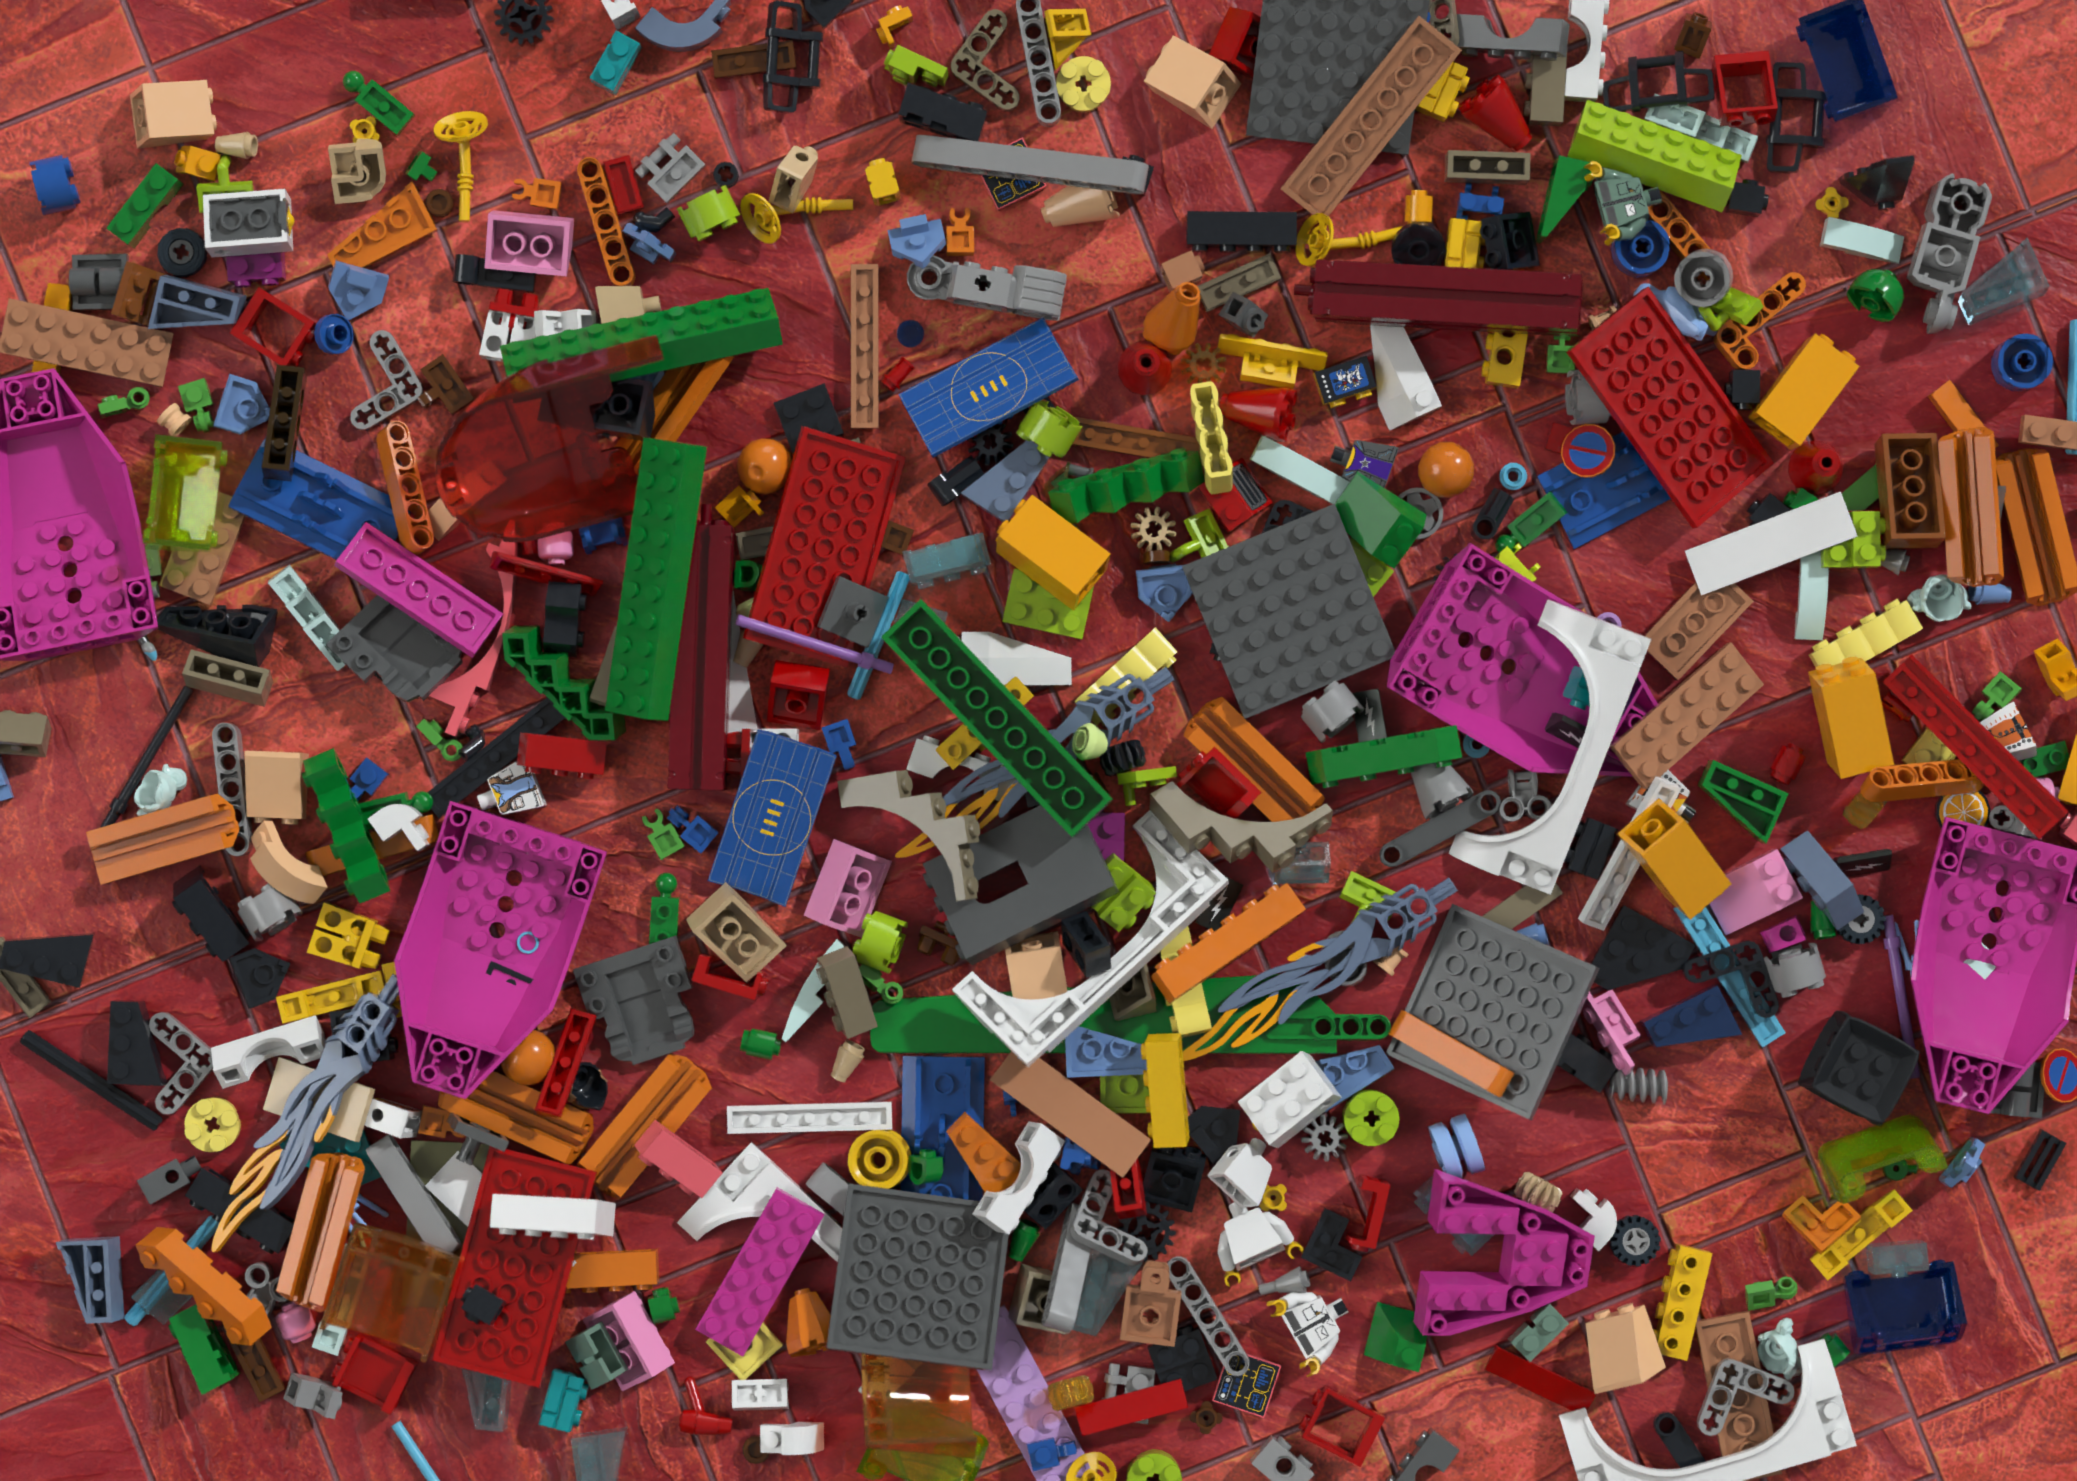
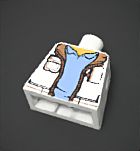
(513, 791)

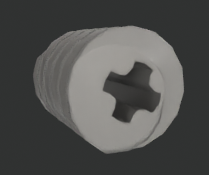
(1639, 1084)

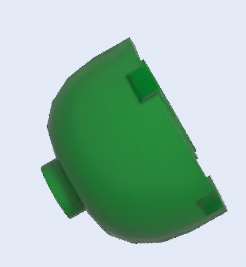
(1878, 293)

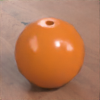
(764, 466)
(1446, 469)
(529, 1060)

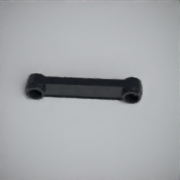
(1678, 1441)

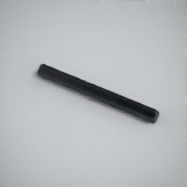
(91, 1080)

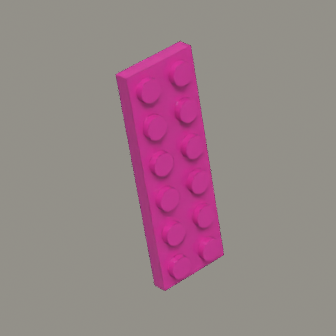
(418, 589)
(760, 1271)

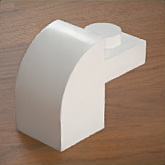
(556, 322)
(399, 817)
(1602, 1218)
(792, 1438)

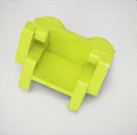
(1508, 558)

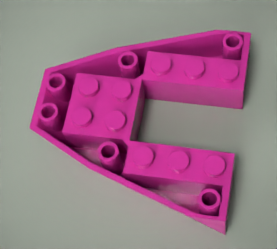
(1538, 1264)

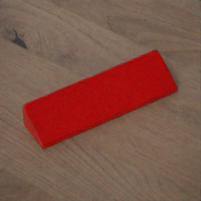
(541, 572)
(565, 1063)
(1539, 1379)
(1131, 1407)

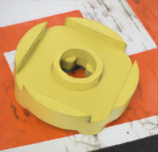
(1072, 95)
(227, 1118)

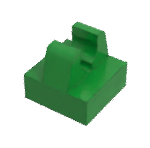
(420, 167)

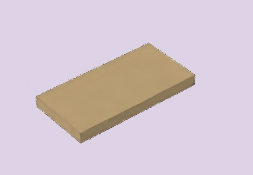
(352, 1110)

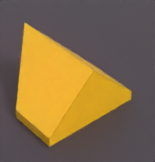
(1065, 32)

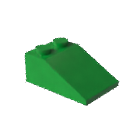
(1564, 188)
(1379, 519)

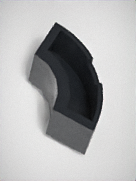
(563, 618)

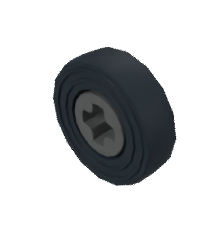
(189, 264)

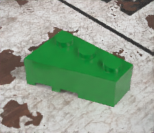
(1744, 798)
(203, 1349)

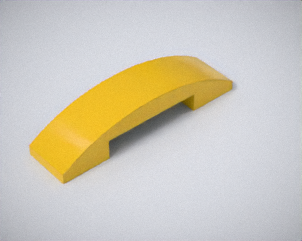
(328, 996)
(1874, 1221)

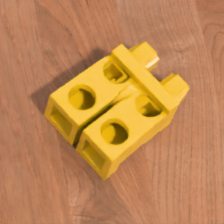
(356, 937)

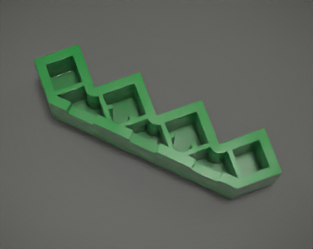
(1134, 482)
(551, 676)
(1384, 755)
(343, 816)

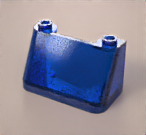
(1848, 59)
(1904, 1310)

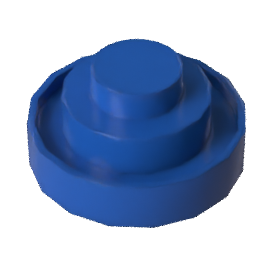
(333, 334)

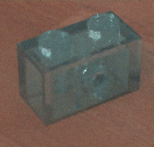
(1310, 865)
(1897, 1257)

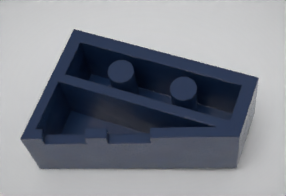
(1692, 1019)

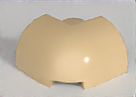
(357, 170)

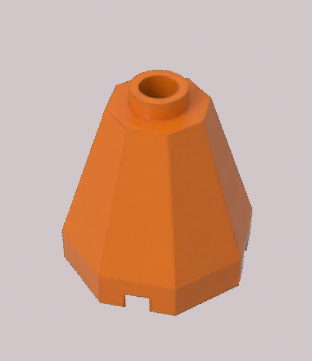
(807, 1324)

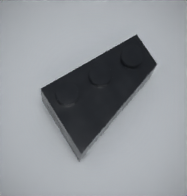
(942, 114)
(209, 915)
(49, 957)
(132, 1047)
(1586, 1063)

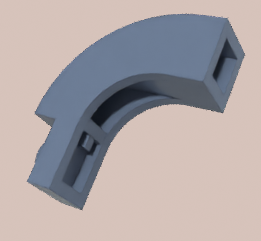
(684, 36)

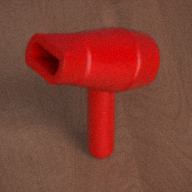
(698, 1421)

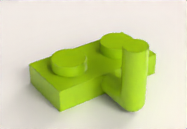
(224, 184)
(1733, 306)
(1204, 534)
(1138, 779)
(1363, 891)

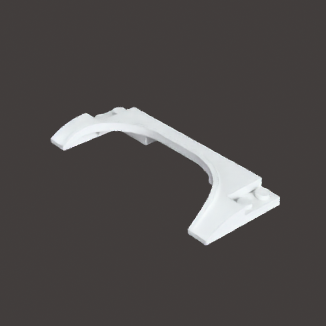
(1610, 665)
(1182, 893)
(745, 1191)
(1811, 1432)

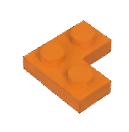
(1819, 1228)

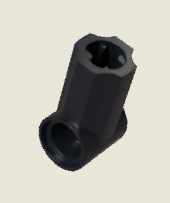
(950, 484)
(1492, 514)

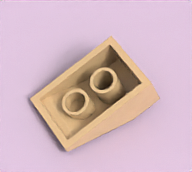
(735, 932)

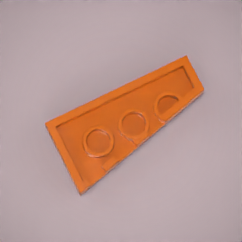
(388, 231)
(986, 1158)

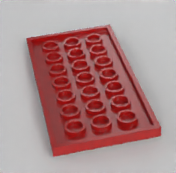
(1670, 407)
(824, 529)
(518, 1268)

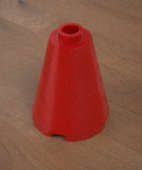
(1815, 467)

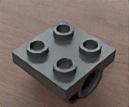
(96, 280)
(2025, 1096)

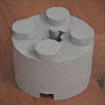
(1693, 290)
(1583, 401)
(1331, 711)
(268, 912)
(1795, 969)

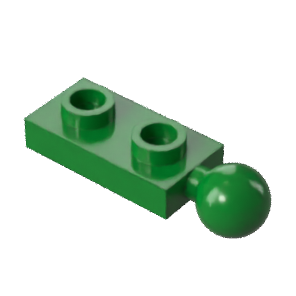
(378, 102)
(1532, 523)
(2048, 759)
(421, 801)
(664, 909)

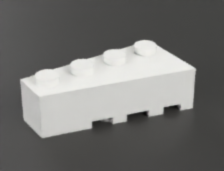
(552, 1215)

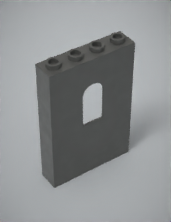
(1061, 877)

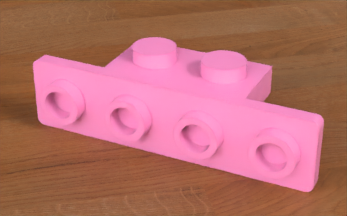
(1613, 1027)

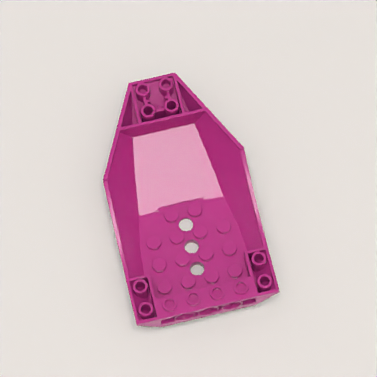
(58, 483)
(1494, 707)
(452, 1011)
(1993, 1029)

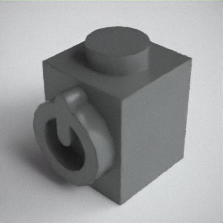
(1243, 315)

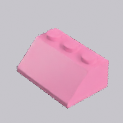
(529, 243)
(847, 888)
(634, 1338)

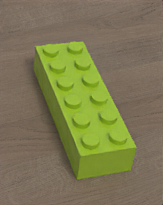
(1655, 155)

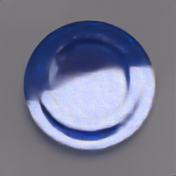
(910, 333)

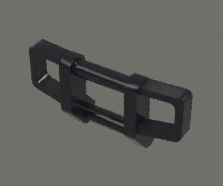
(797, 35)
(1664, 100)
(1800, 141)

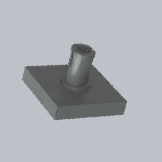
(852, 611)
(475, 1136)

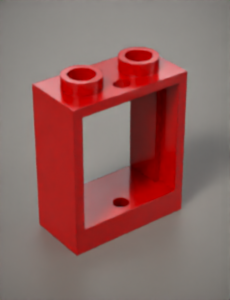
(1739, 65)
(252, 313)
(1366, 1439)

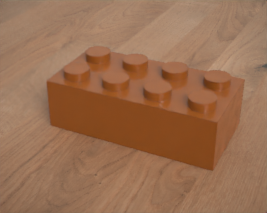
(1910, 490)

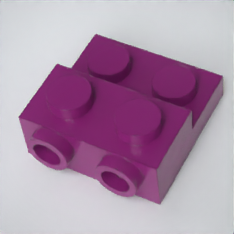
(250, 268)
(1109, 833)

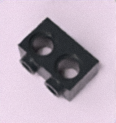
(1086, 944)
(1053, 1196)

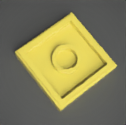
(761, 1349)

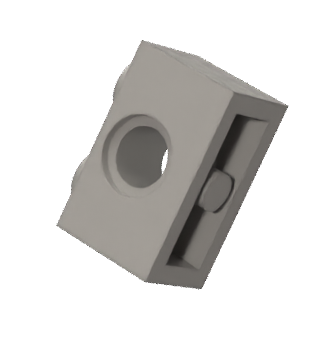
(1276, 1449)

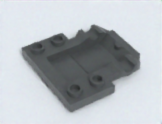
(397, 649)
(640, 1000)

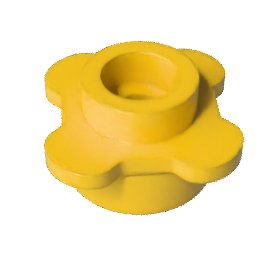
(369, 124)
(1824, 203)
(1278, 1203)

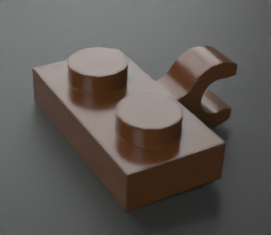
(445, 386)

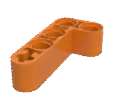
(1741, 332)

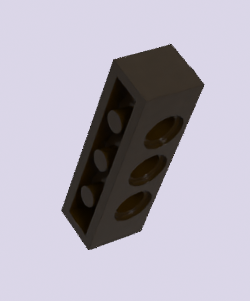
(284, 423)

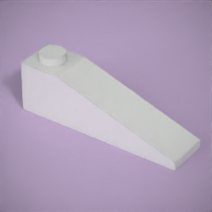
(1400, 378)
(1013, 658)

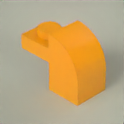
(2058, 669)

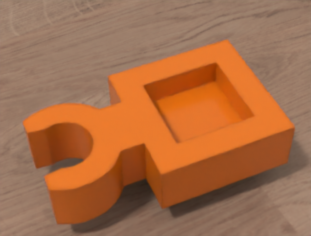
(542, 193)
(960, 237)
(434, 1122)

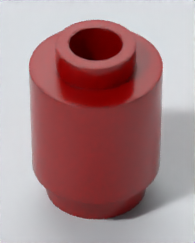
(1787, 764)

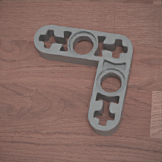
(395, 391)
(190, 1066)
(1093, 1223)
(1739, 1381)

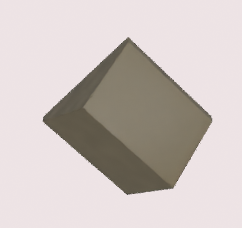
(1134, 997)

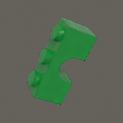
(134, 217)

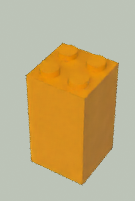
(1804, 391)
(1051, 551)
(1850, 717)
(1674, 858)

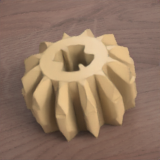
(1145, 525)
(1538, 1191)

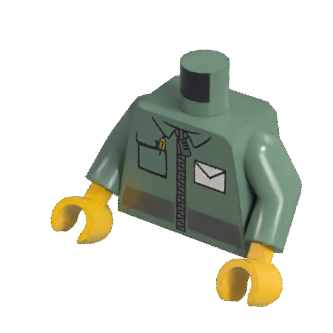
(1621, 202)

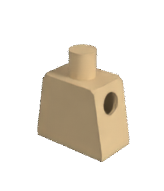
(797, 165)
(624, 302)

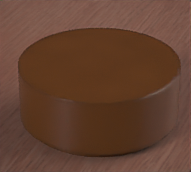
(439, 203)
(1156, 557)
(752, 1450)

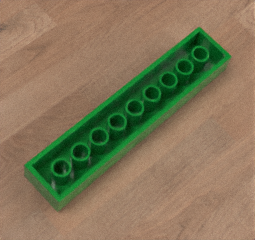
(684, 334)
(655, 579)
(997, 718)

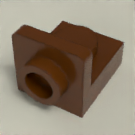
(1693, 34)

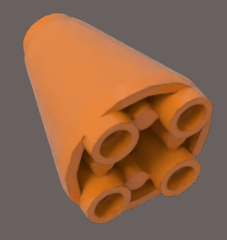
(1174, 319)

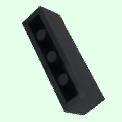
(1241, 230)
(268, 1227)

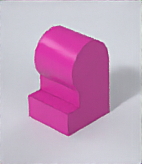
(1783, 934)

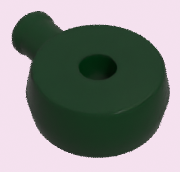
(1901, 1172)

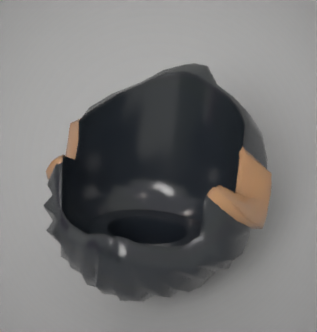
(589, 1088)

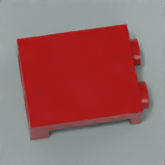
(1219, 783)
(703, 976)
(1380, 1191)
(374, 1372)

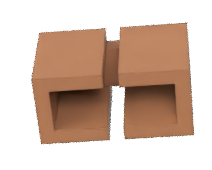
(1182, 269)

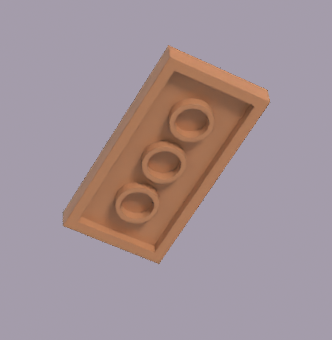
(201, 573)
(1694, 626)

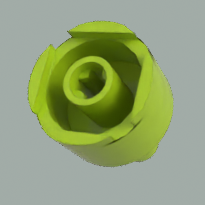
(708, 213)
(1049, 428)
(880, 941)
(1382, 1128)
(1153, 1462)

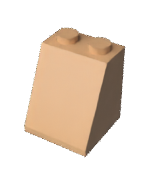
(1192, 81)
(172, 113)
(275, 786)
(1036, 967)
(1622, 1348)

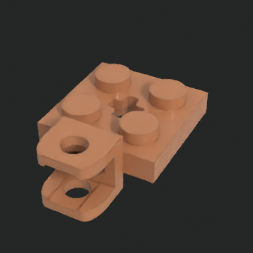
(1155, 1295)

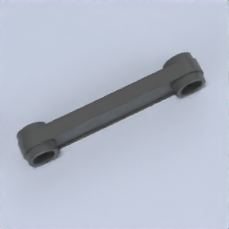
(1440, 828)

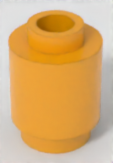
(1418, 207)

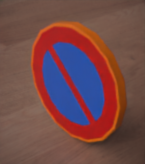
(1588, 450)
(2059, 1075)

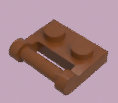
(133, 291)

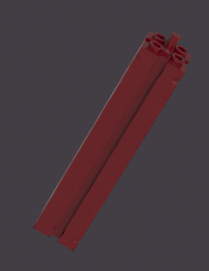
(1444, 297)
(704, 663)

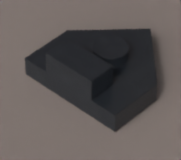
(258, 976)
(1214, 1130)

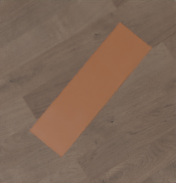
(1072, 1112)

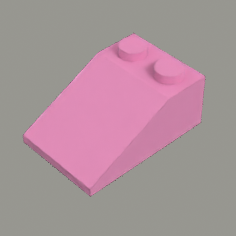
(1756, 891)

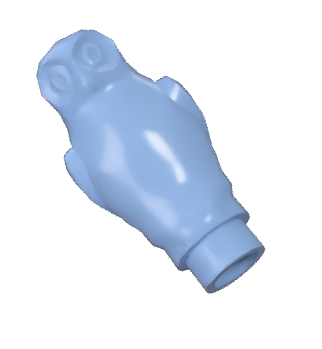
(1682, 313)

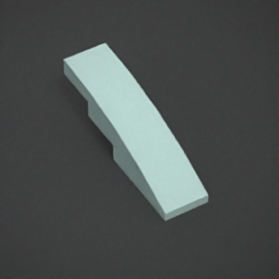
(1703, 127)
(1298, 470)
(307, 611)
(808, 999)

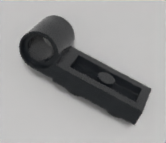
(472, 271)

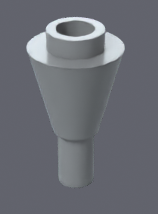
(1896, 560)
(1290, 1282)

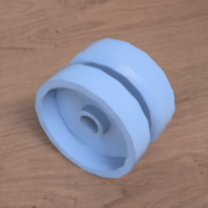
(1452, 1149)

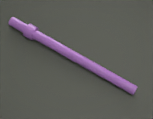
(864, 659)
(1892, 943)

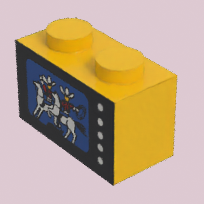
(1345, 381)

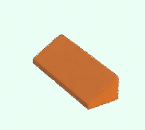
(1954, 408)

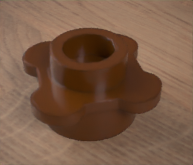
(1206, 1425)

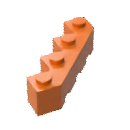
(215, 1293)

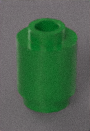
(760, 1043)

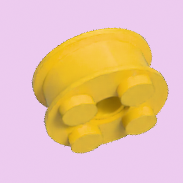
(862, 1163)

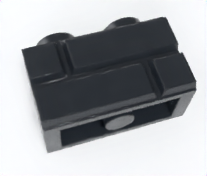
(1590, 848)

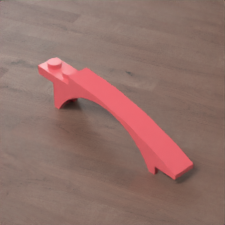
(463, 690)

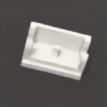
(621, 12)
(760, 1394)

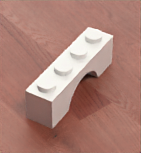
(1583, 79)
(928, 762)
(239, 1058)
(1037, 1151)

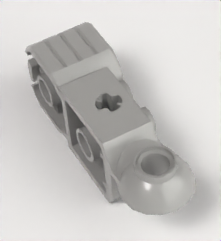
(1948, 246)
(1026, 293)

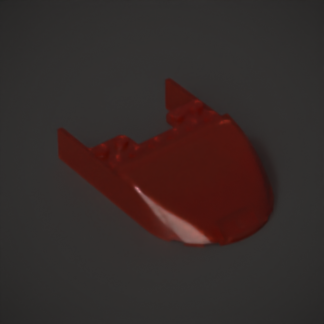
(528, 452)

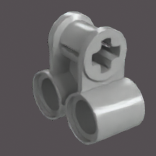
(1522, 795)
(2014, 825)
(265, 1290)

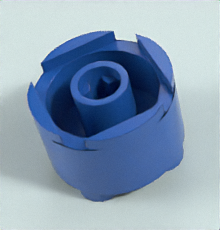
(53, 184)
(1641, 264)
(2033, 352)

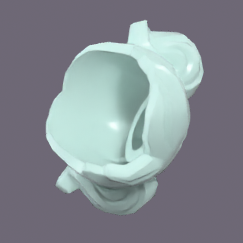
(1940, 598)
(159, 789)
(1779, 1350)

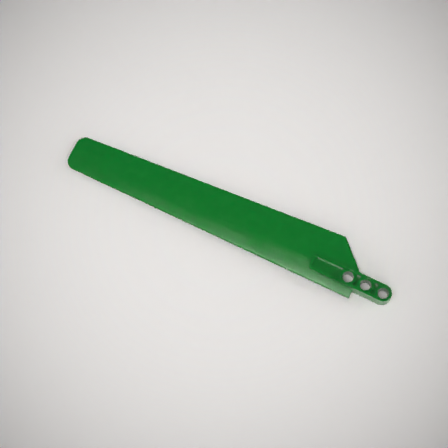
(948, 1026)

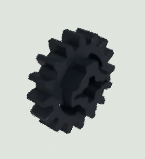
(513, 19)
(1161, 1225)

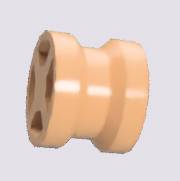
(174, 420)

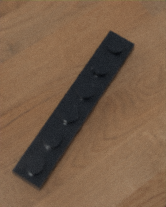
(493, 757)

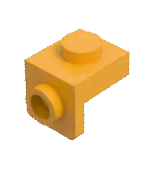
(895, 18)
(197, 162)
(738, 506)

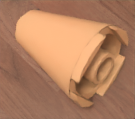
(1079, 205)

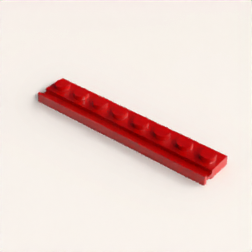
(1976, 747)

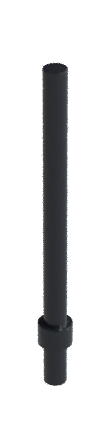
(119, 804)

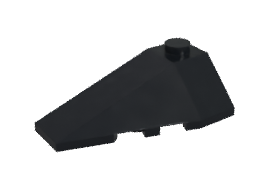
(1881, 183)
(627, 411)
(226, 633)

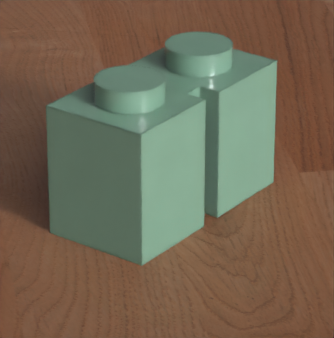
(1533, 1340)
(597, 1354)

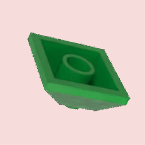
(1395, 1338)

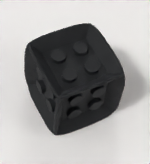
(1858, 1067)

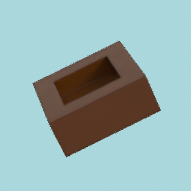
(897, 537)

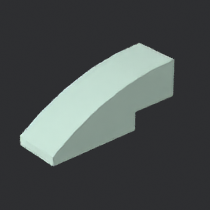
(1861, 240)

